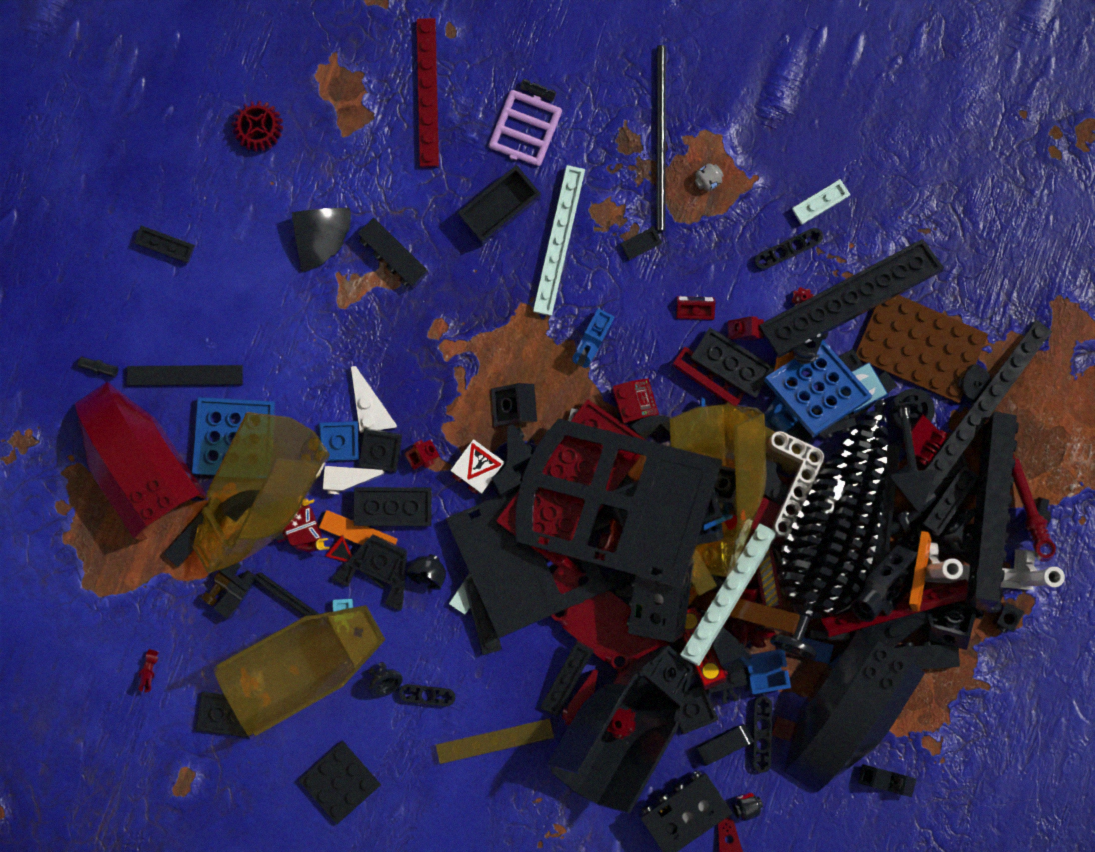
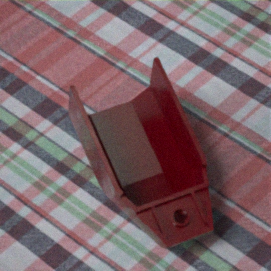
(133, 459)

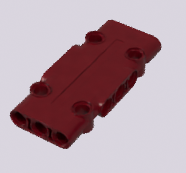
(601, 621)

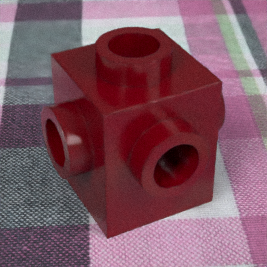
(422, 454)
(628, 724)

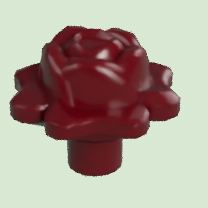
(801, 295)

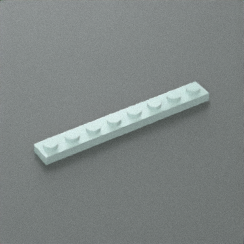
(559, 240)
(728, 595)

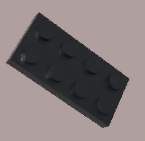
(731, 363)
(393, 506)

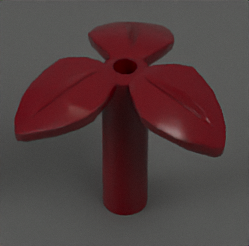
(756, 636)

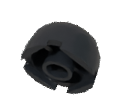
(428, 571)

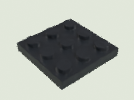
(340, 782)

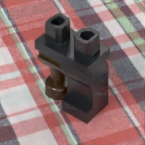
(234, 586)

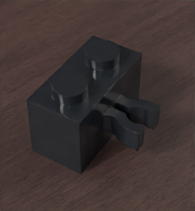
(732, 680)

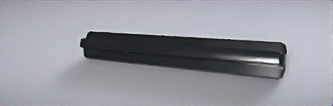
(284, 595)

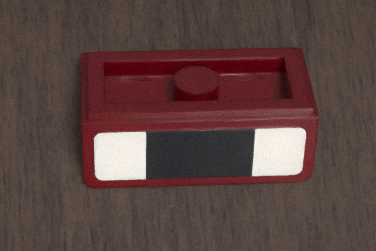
(695, 307)

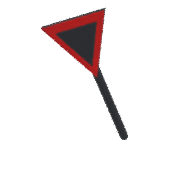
(342, 552)

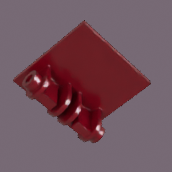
(925, 439)

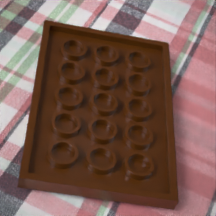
(920, 346)

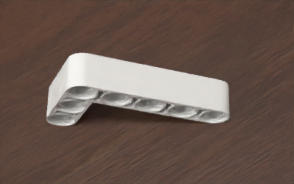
(798, 481)

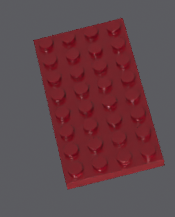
(576, 462)

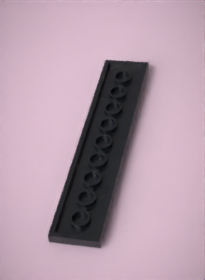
(851, 298)

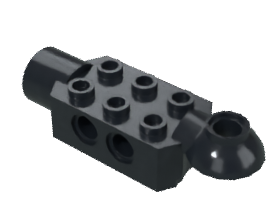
(888, 582)

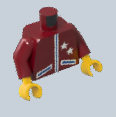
(304, 531)

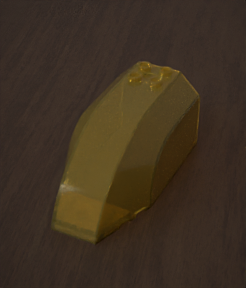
(738, 439)
(267, 456)
(297, 666)

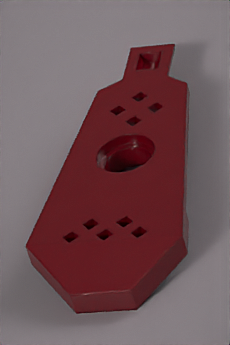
(735, 845)

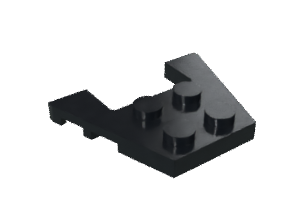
(383, 561)

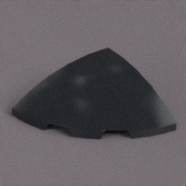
(320, 234)

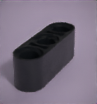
(724, 744)

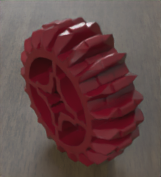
(261, 120)

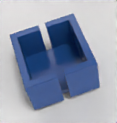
(767, 672)

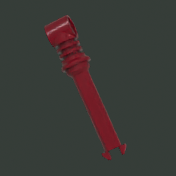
(1035, 523)

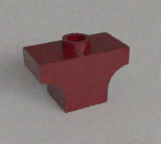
(745, 328)

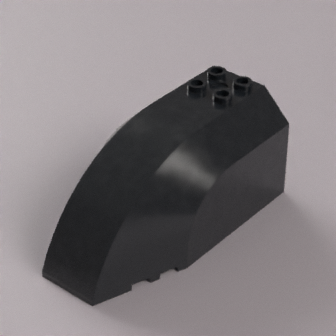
(849, 709)
(617, 769)

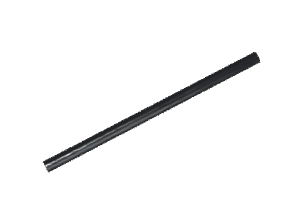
(661, 139)

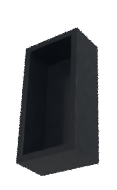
(499, 205)

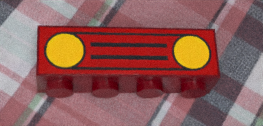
(710, 670)

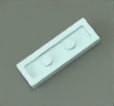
(821, 202)

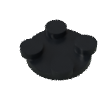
(974, 382)

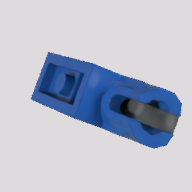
(593, 338)

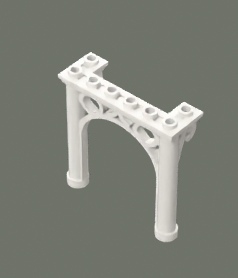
(1021, 577)

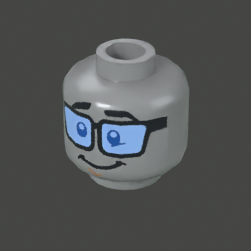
(708, 177)

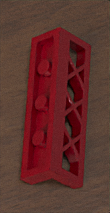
(704, 381)

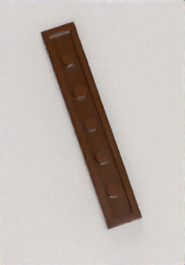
(750, 612)

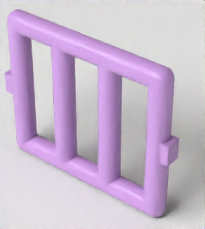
(543, 144)

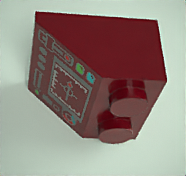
(634, 400)

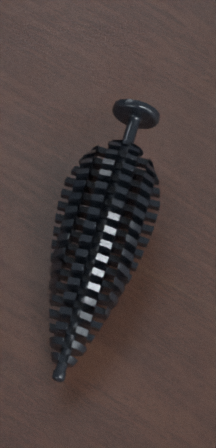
(835, 548)

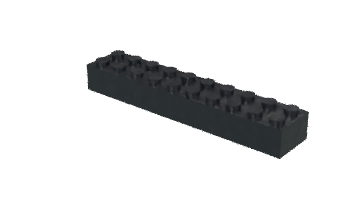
(992, 515)

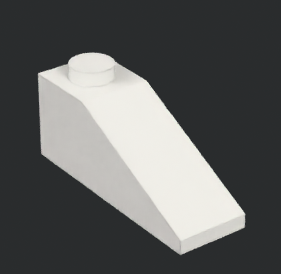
(345, 478)

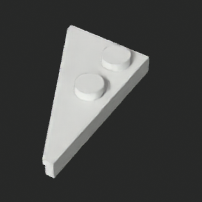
(369, 408)

